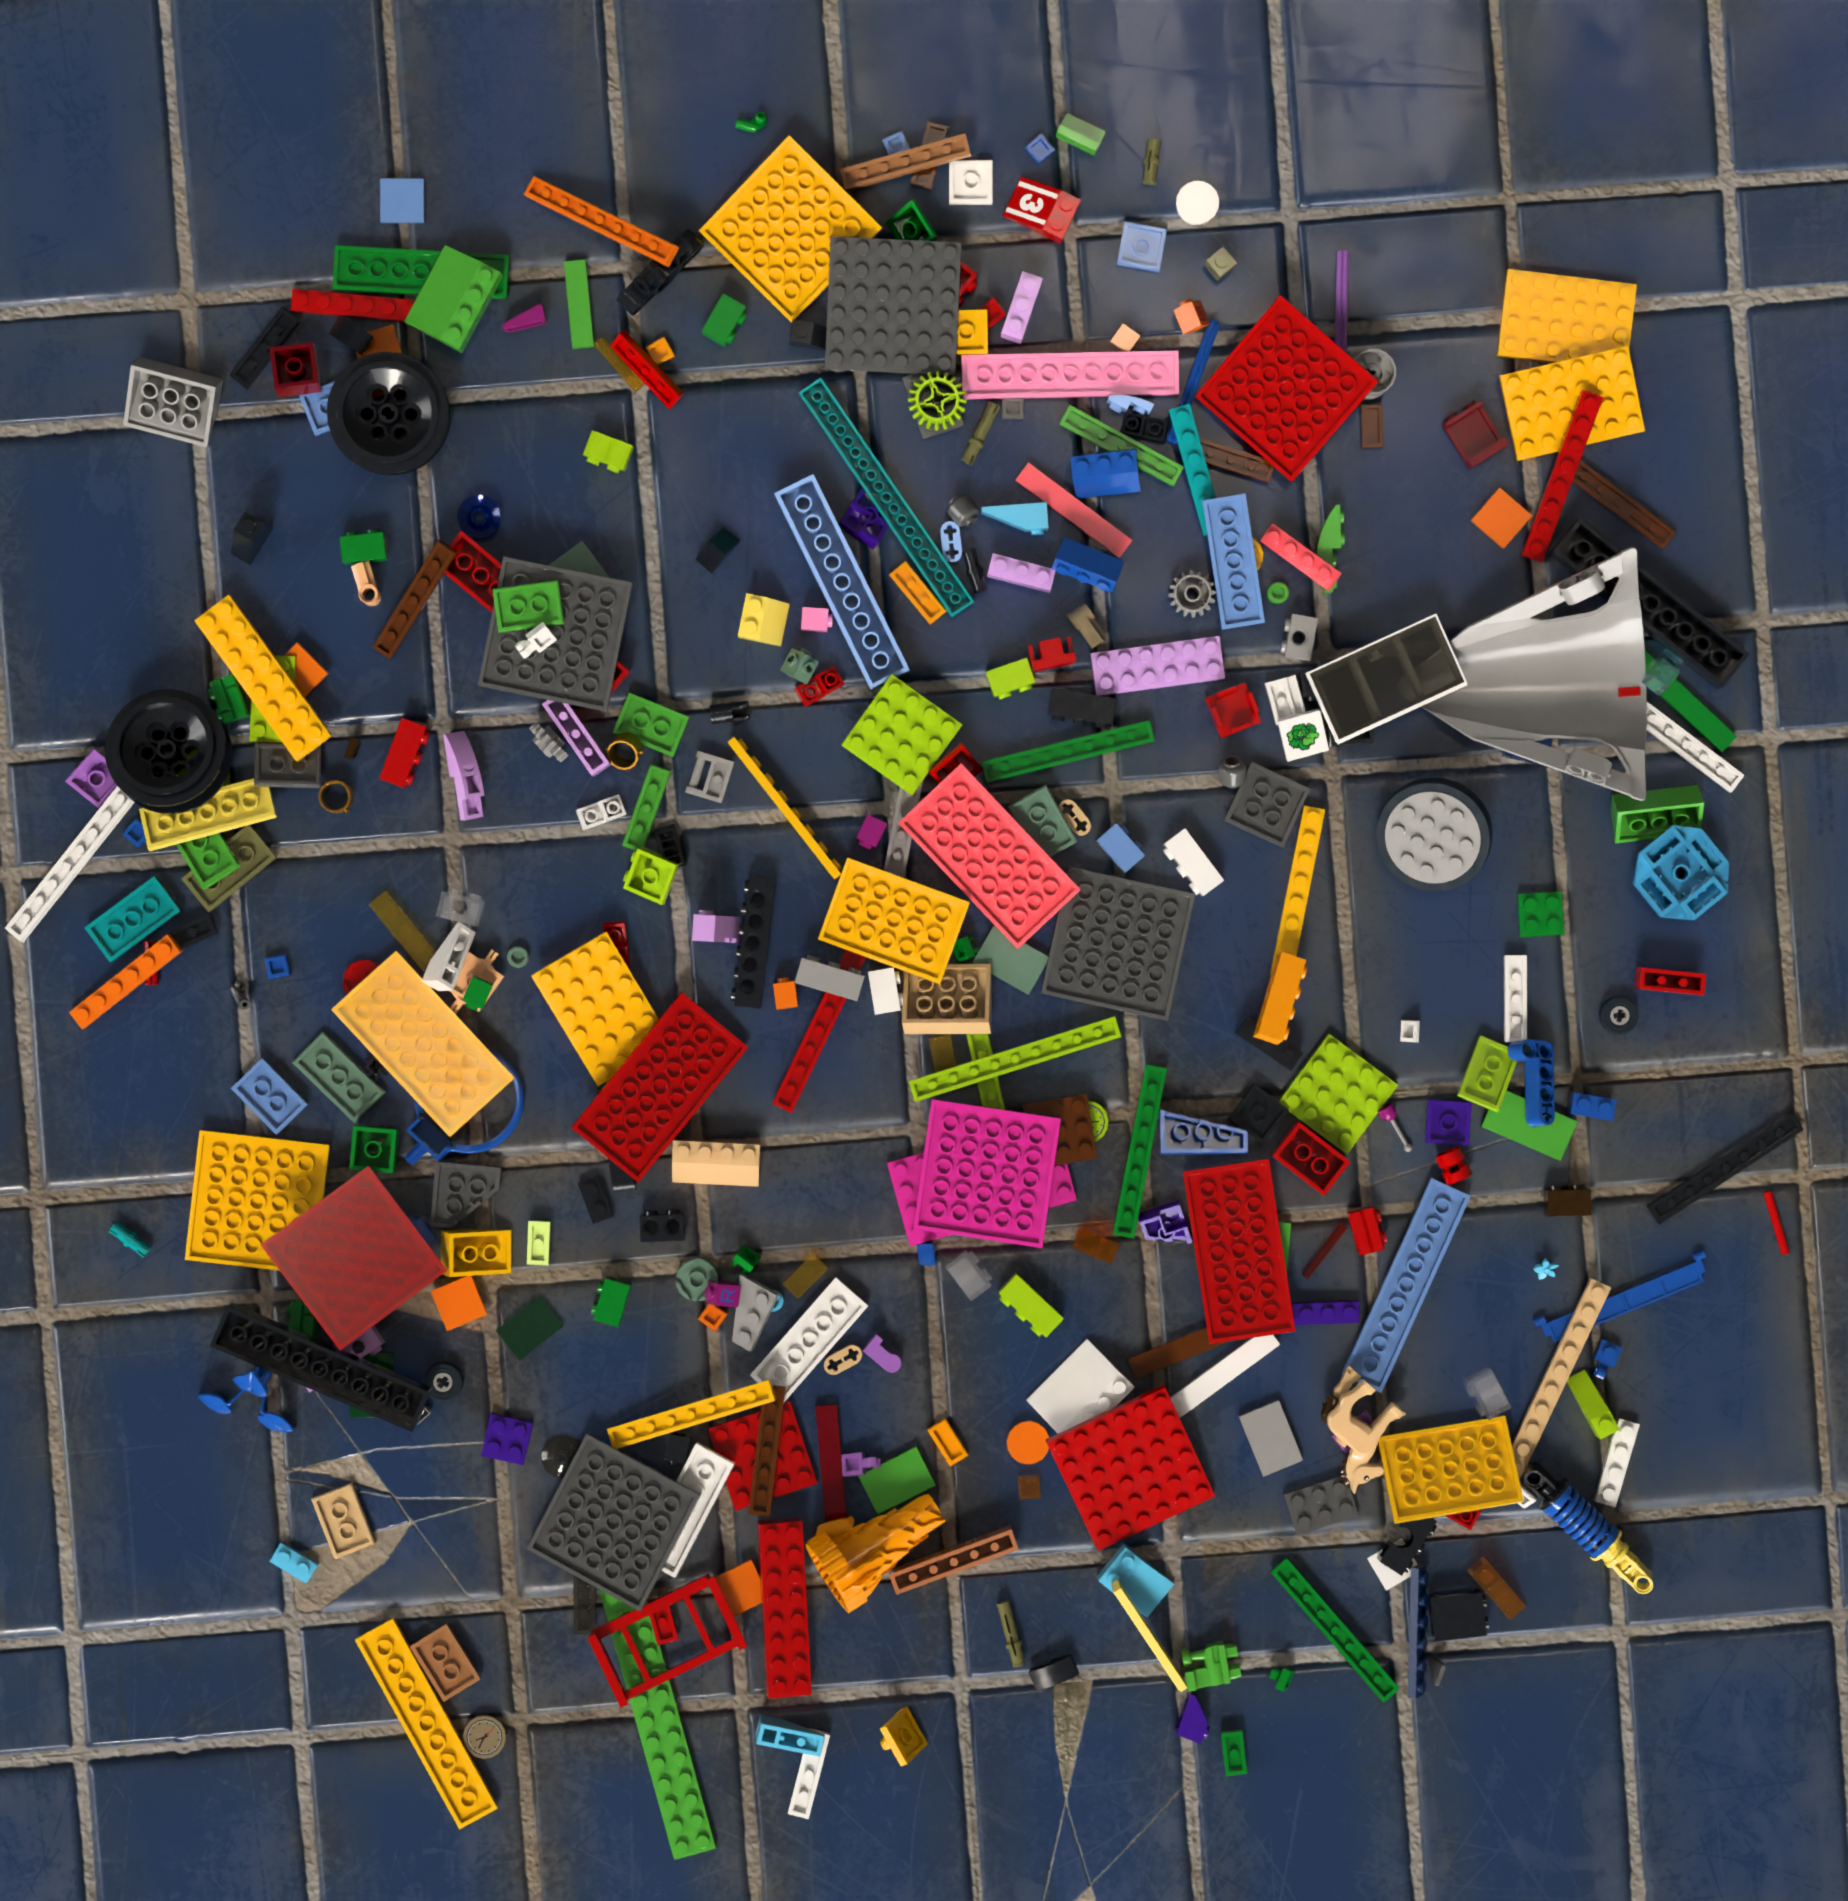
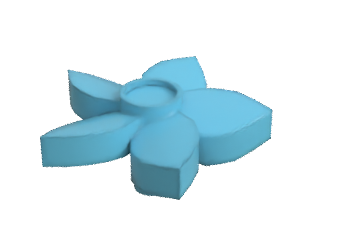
(1545, 1269)

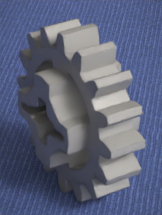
(548, 741)

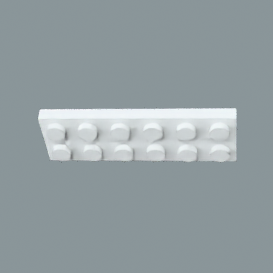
(811, 1337)
(705, 1474)

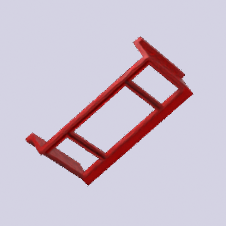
(649, 1608)

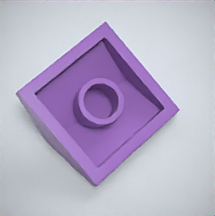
(92, 778)

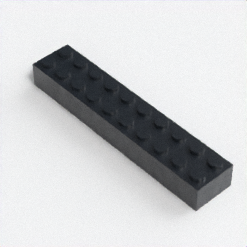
(1663, 613)
(321, 1367)

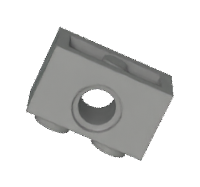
(1307, 627)

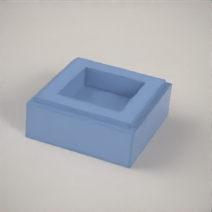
(895, 143)

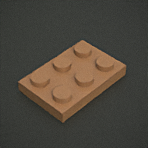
(445, 1662)

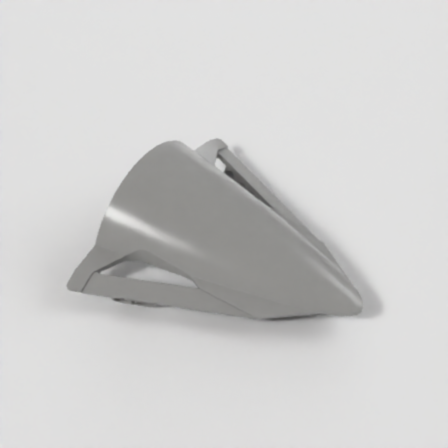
(1559, 678)

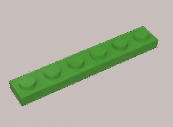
(1111, 439)

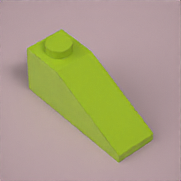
(1592, 1405)

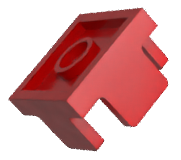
(1051, 655)
(1233, 710)

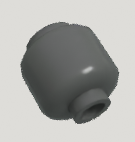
(963, 510)
(1232, 771)

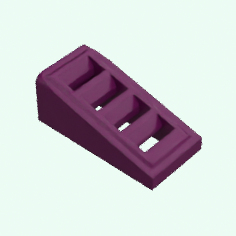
(530, 318)

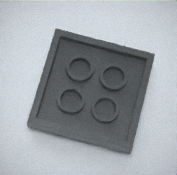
(1267, 805)

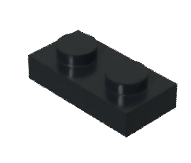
(194, 931)
(595, 1199)

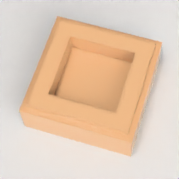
(1125, 338)

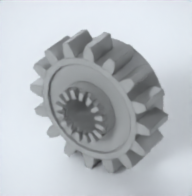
(1203, 591)

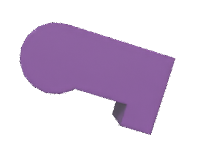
(887, 1360)

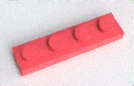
(1300, 557)

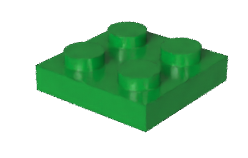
(1540, 914)

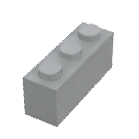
(830, 978)

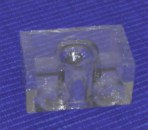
(473, 913)

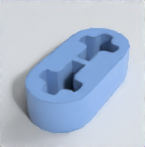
(956, 542)

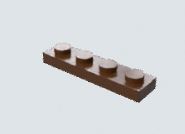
(1236, 461)

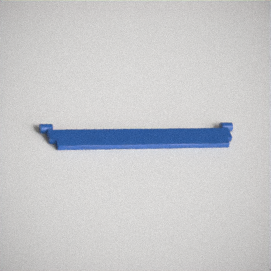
(1634, 1297)

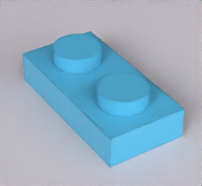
(294, 1562)

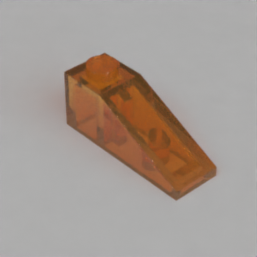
(1496, 1588)

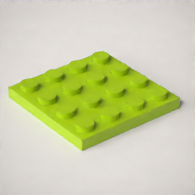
(901, 734)
(1337, 1093)

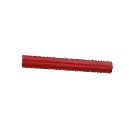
(1776, 1222)

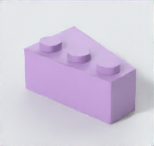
(715, 928)

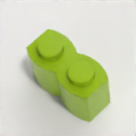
(608, 451)

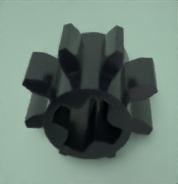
(373, 1071)

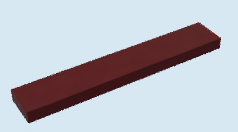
(830, 1462)

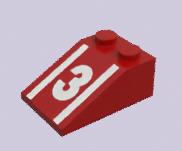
(1042, 209)

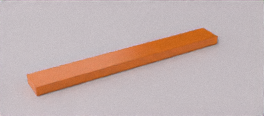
(601, 221)

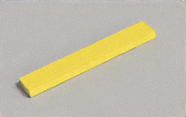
(1148, 1635)

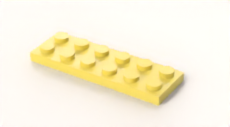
(229, 809)

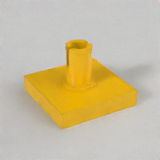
(903, 1736)

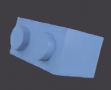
(1121, 847)

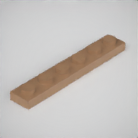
(905, 162)

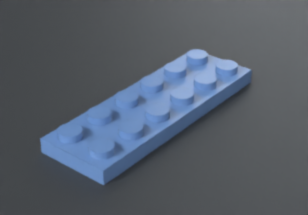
(1233, 561)

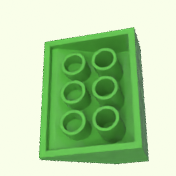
(454, 298)

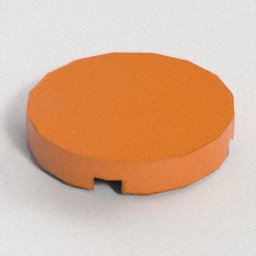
(1027, 1442)

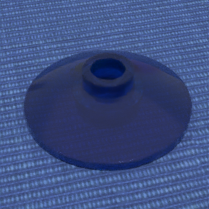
(471, 508)

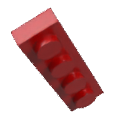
(647, 369)

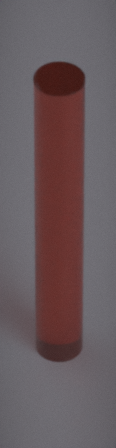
(1324, 1251)

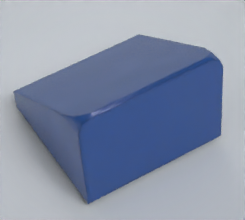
(926, 1253)

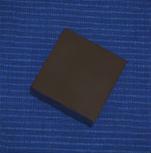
(352, 749)

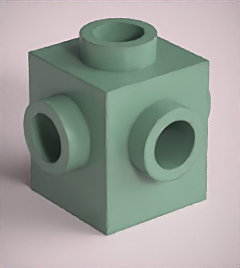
(799, 665)

